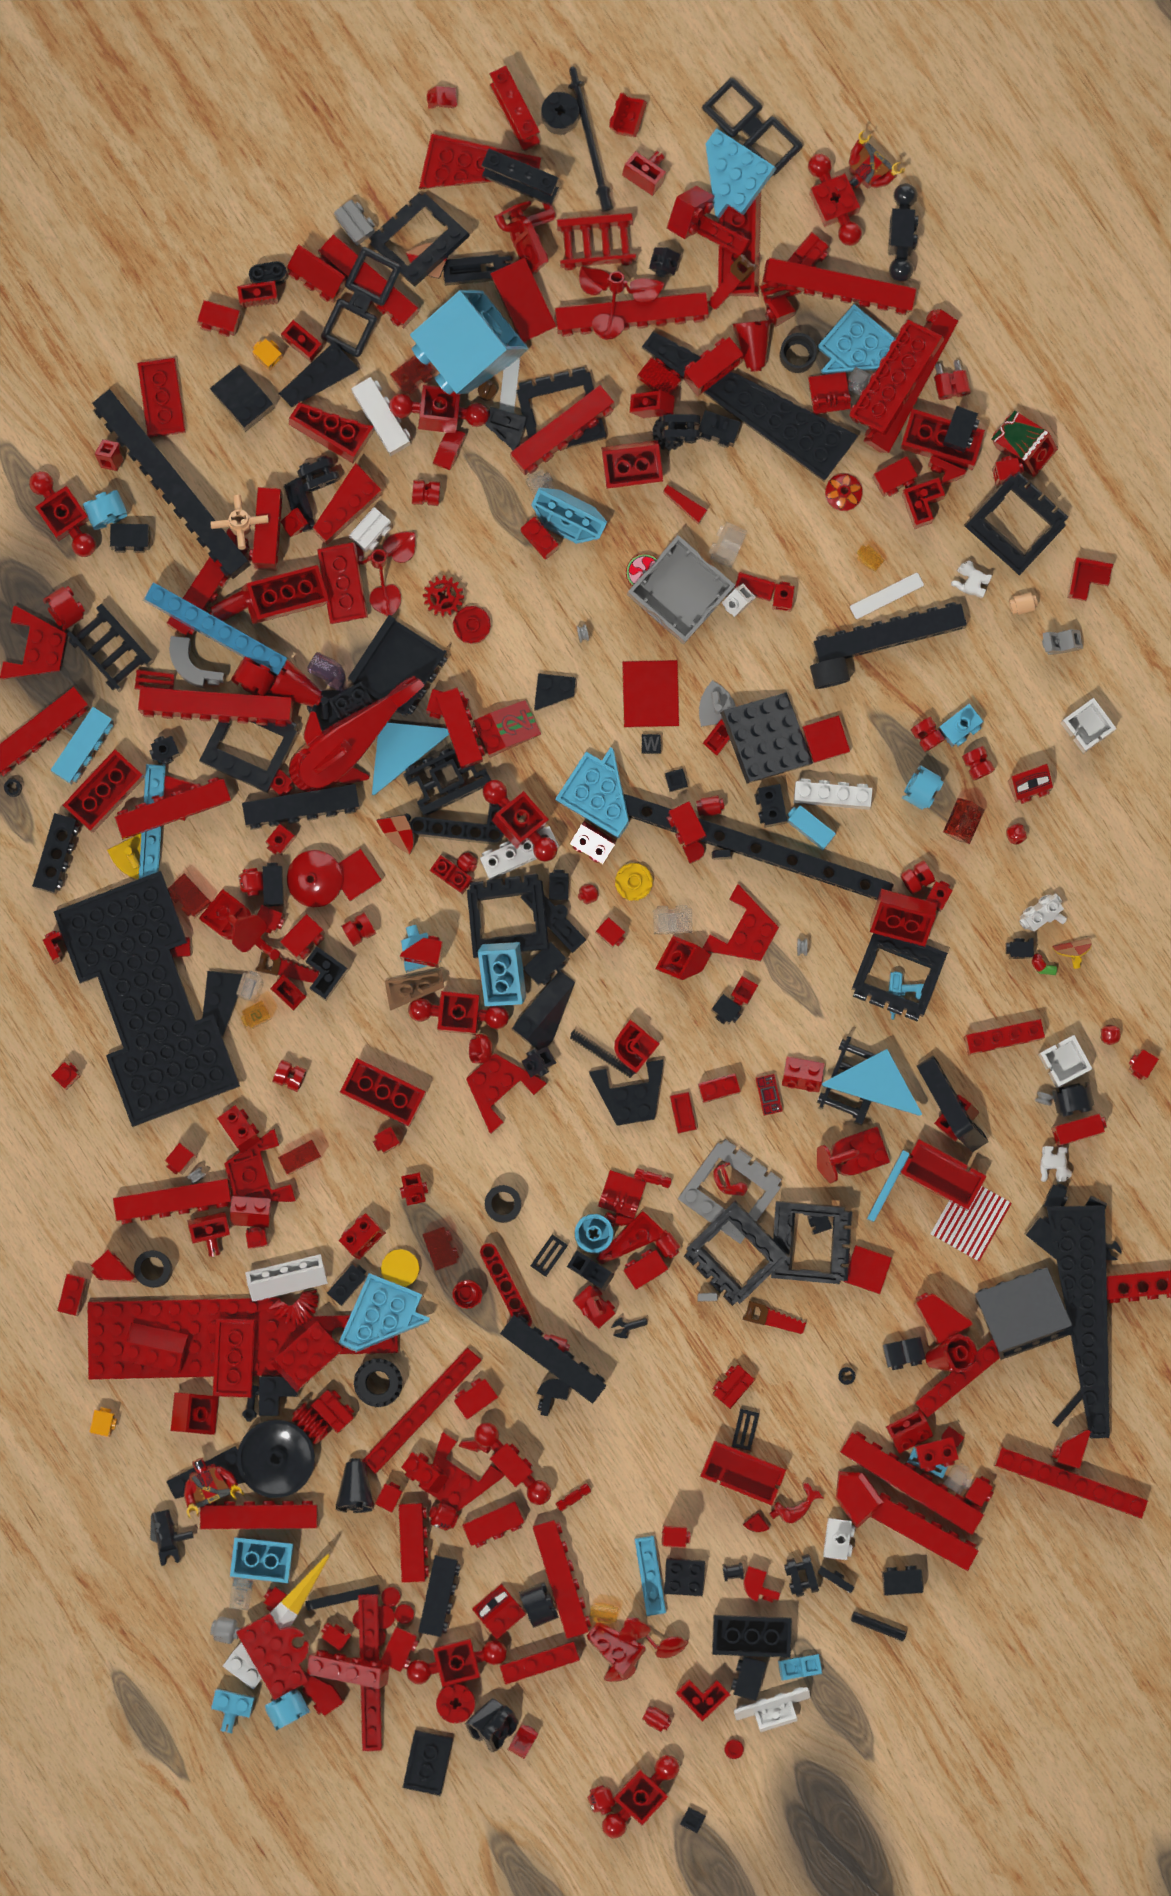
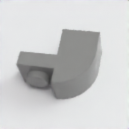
(1062, 641)

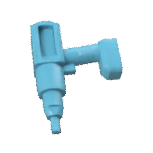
(897, 988)

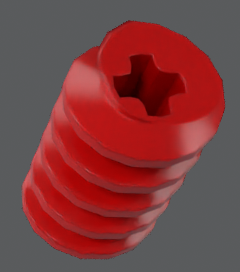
(311, 1423)

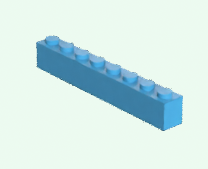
(213, 628)

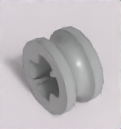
(582, 633)
(801, 947)
(1044, 1098)
(196, 1176)

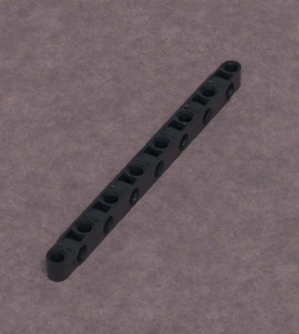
(770, 852)

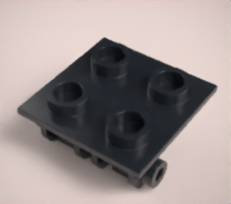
(684, 1577)

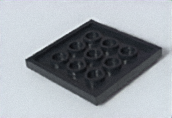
(766, 737)

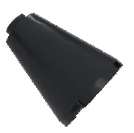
(355, 1489)

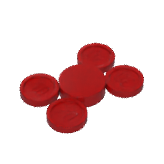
(403, 1613)

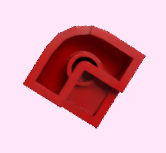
(634, 1046)

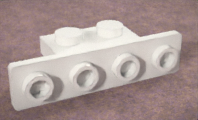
(773, 1711)

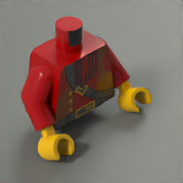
(870, 166)
(208, 1485)

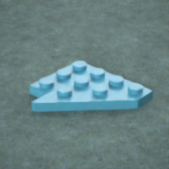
(597, 793)
(381, 1313)

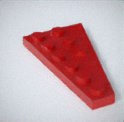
(459, 162)

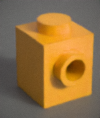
(267, 353)
(103, 1422)

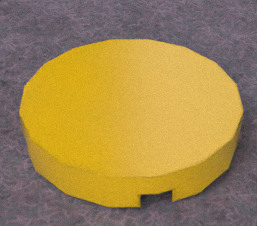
(633, 882)
(400, 1267)

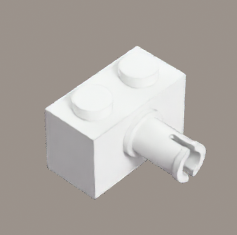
(837, 1539)

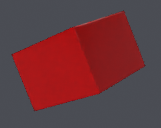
(717, 738)
(288, 992)

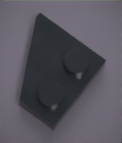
(507, 426)
(553, 689)

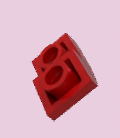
(448, 449)
(451, 874)

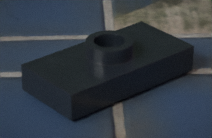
(836, 1578)

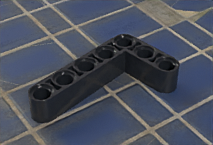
(465, 826)
(951, 1105)

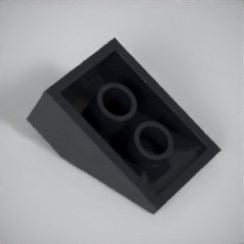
(242, 398)

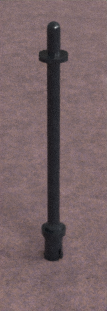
(602, 190)

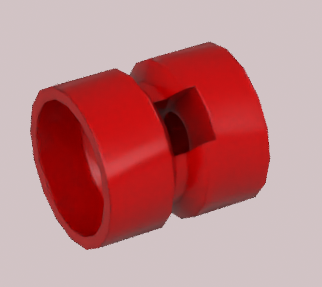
(426, 493)
(927, 734)
(978, 763)
(911, 880)
(351, 929)
(282, 1074)

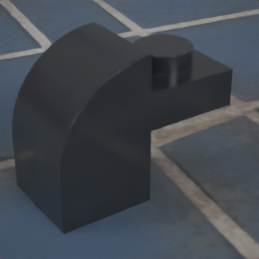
(590, 1270)
(551, 1389)

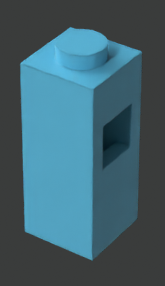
(810, 827)

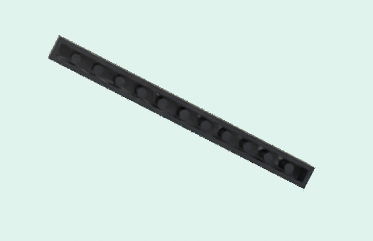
(170, 483)

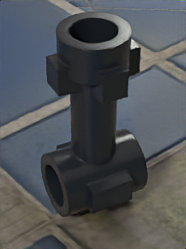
(249, 1414)

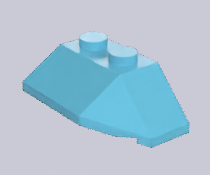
(568, 515)

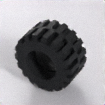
(362, 1375)

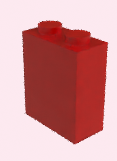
(1079, 1130)

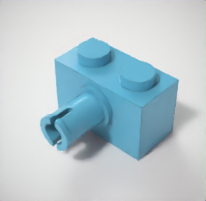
(961, 725)
(232, 1705)

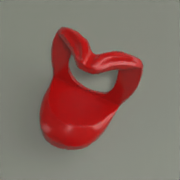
(738, 1189)

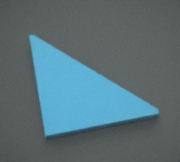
(400, 748)
(876, 1081)

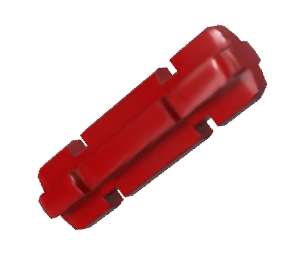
(652, 1178)
(573, 1497)

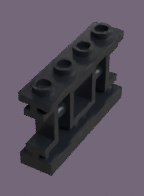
(453, 790)

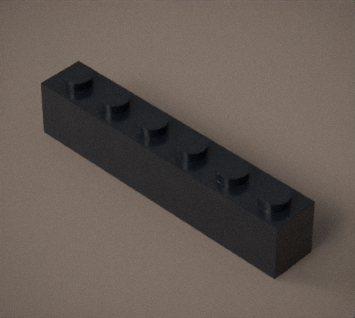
(301, 806)
(553, 1359)

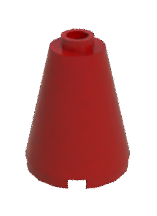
(753, 342)
(296, 685)
(953, 1354)

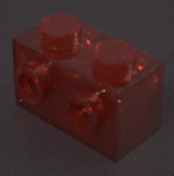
(411, 372)
(963, 821)

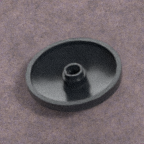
(276, 1458)

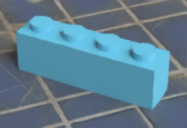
(82, 745)

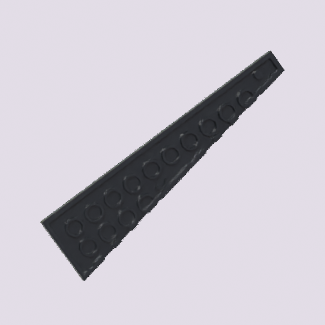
(792, 429)
(1081, 1263)

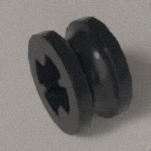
(18, 785)
(847, 1382)

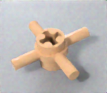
(239, 515)

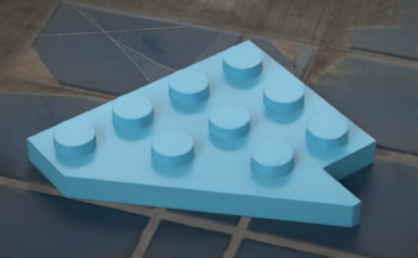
(734, 173)
(855, 343)

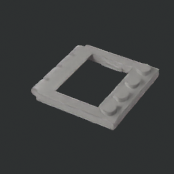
(711, 1210)

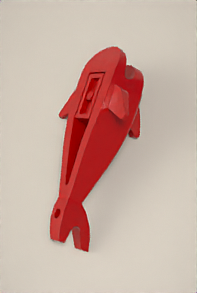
(334, 752)

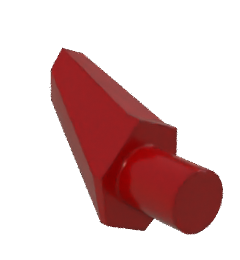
(618, 1219)
(474, 1446)

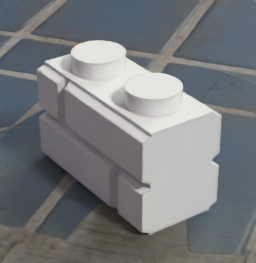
(370, 530)

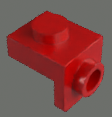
(441, 97)
(294, 522)
(743, 991)
(523, 1741)

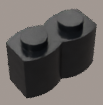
(904, 1352)

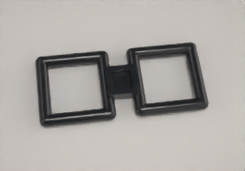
(750, 124)
(361, 301)

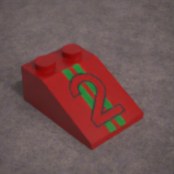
(506, 728)

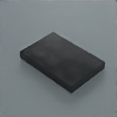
(427, 1762)

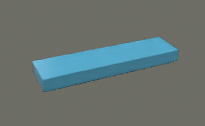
(888, 1186)
(650, 1575)

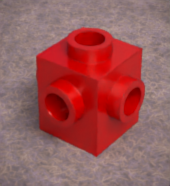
(413, 1189)

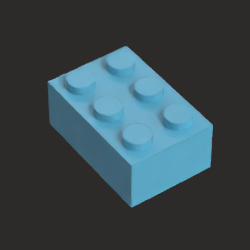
(502, 974)
(261, 1560)

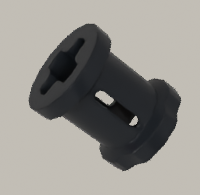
(733, 1571)

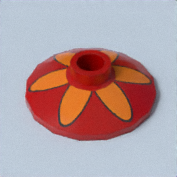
(841, 501)

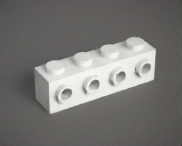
(379, 414)
(832, 795)
(509, 858)
(309, 1274)

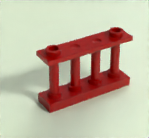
(514, 108)
(585, 225)

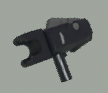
(166, 1538)

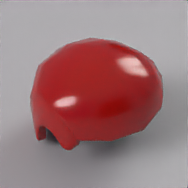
(480, 1049)
(467, 1294)

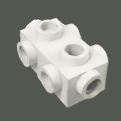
(1044, 911)

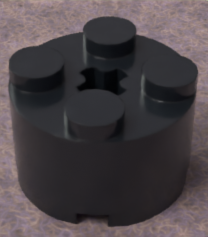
(560, 102)
(1073, 1098)
(538, 1604)

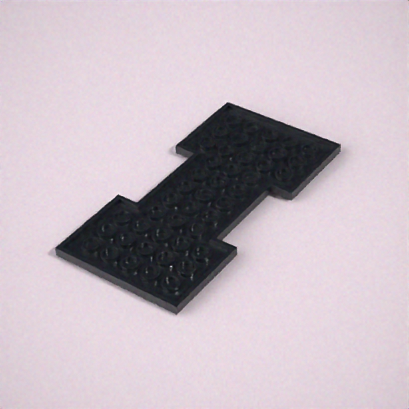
(165, 1052)

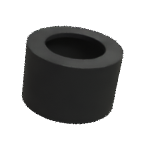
(801, 339)
(830, 673)
(503, 1218)
(166, 1273)

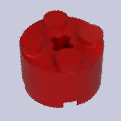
(64, 607)
(253, 678)
(465, 1697)

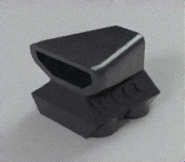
(492, 1724)

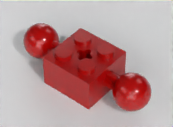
(830, 211)
(438, 410)
(63, 500)
(520, 808)
(494, 1016)
(511, 1465)
(493, 1653)
(615, 1824)

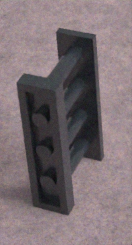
(520, 177)
(115, 631)
(858, 1113)

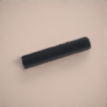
(878, 1626)

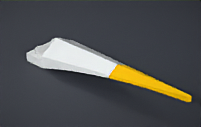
(284, 1614)

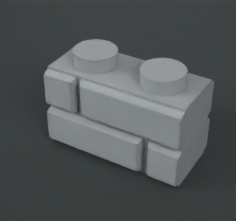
(354, 222)

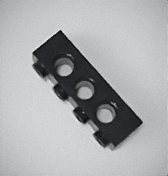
(58, 824)

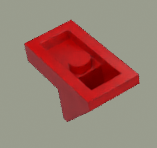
(952, 472)

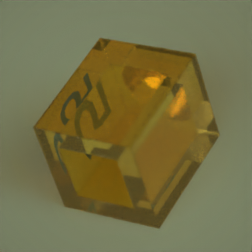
(255, 1015)

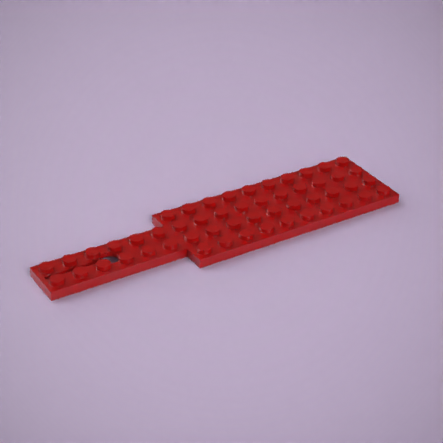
(197, 1318)

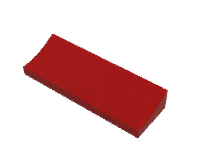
(749, 227)

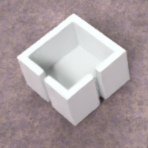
(1088, 725)
(1065, 1062)

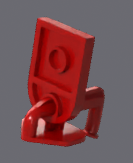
(523, 233)
(235, 923)
(857, 1152)

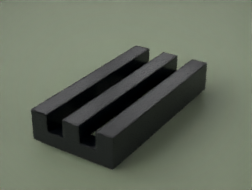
(539, 1269)
(741, 1445)

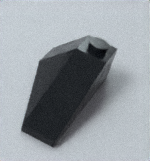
(543, 1016)

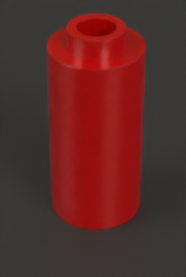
(229, 607)

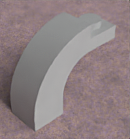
(180, 658)

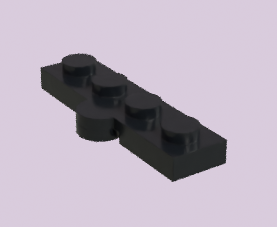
(558, 923)

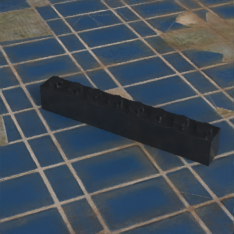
(891, 633)

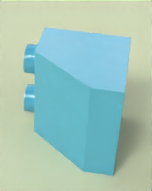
(467, 342)

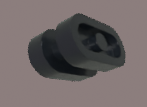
(268, 272)
(688, 435)
(323, 464)
(792, 1569)

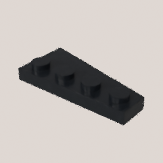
(320, 374)
(221, 996)
(227, 1460)

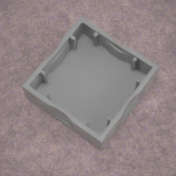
(680, 590)

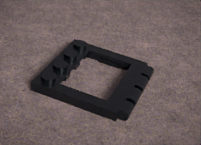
(435, 253)
(561, 382)
(997, 541)
(241, 769)
(513, 887)
(923, 955)
(754, 1234)
(784, 1236)

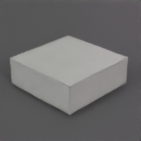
(702, 1297)

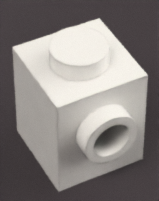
(738, 600)

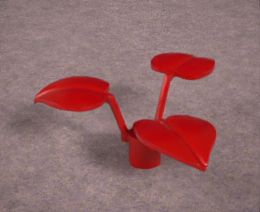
(595, 280)
(401, 548)
(634, 1631)

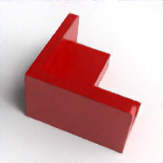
(1087, 572)

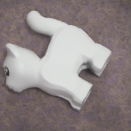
(975, 578)
(1054, 1161)

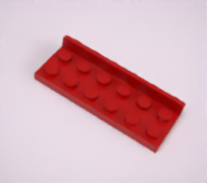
(896, 377)

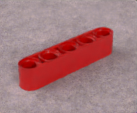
(499, 1279)

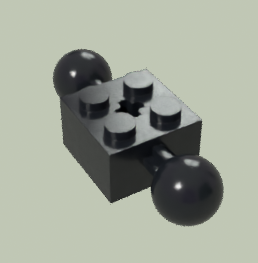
(901, 232)

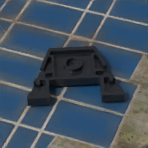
(631, 1102)

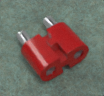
(951, 384)

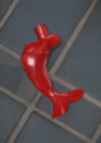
(792, 1515)

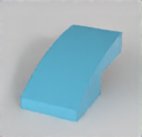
(799, 1667)

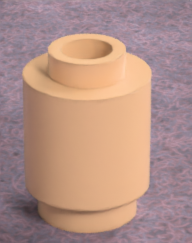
(1023, 603)

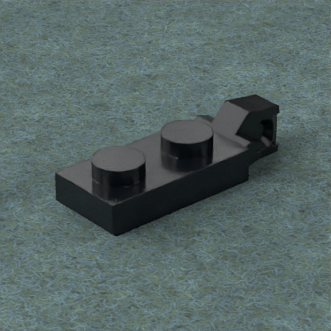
(298, 499)

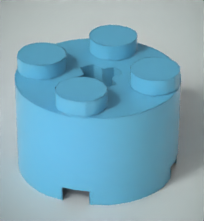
(105, 509)
(922, 788)
(591, 1223)
(286, 1709)

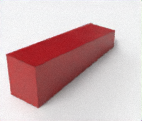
(690, 507)

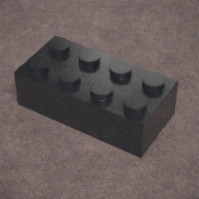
(751, 1636)

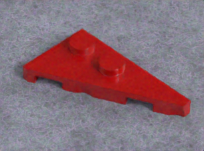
(634, 1236)

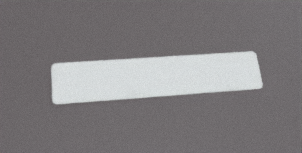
(509, 387)
(886, 595)

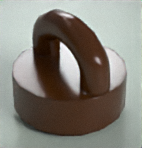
(487, 390)

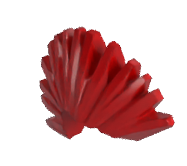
(299, 1310)

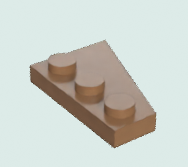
(410, 988)

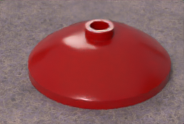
(326, 875)

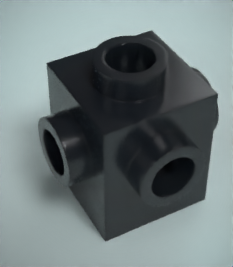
(664, 261)
(170, 753)
(538, 1062)

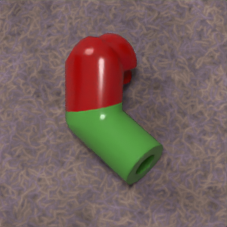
(1041, 967)

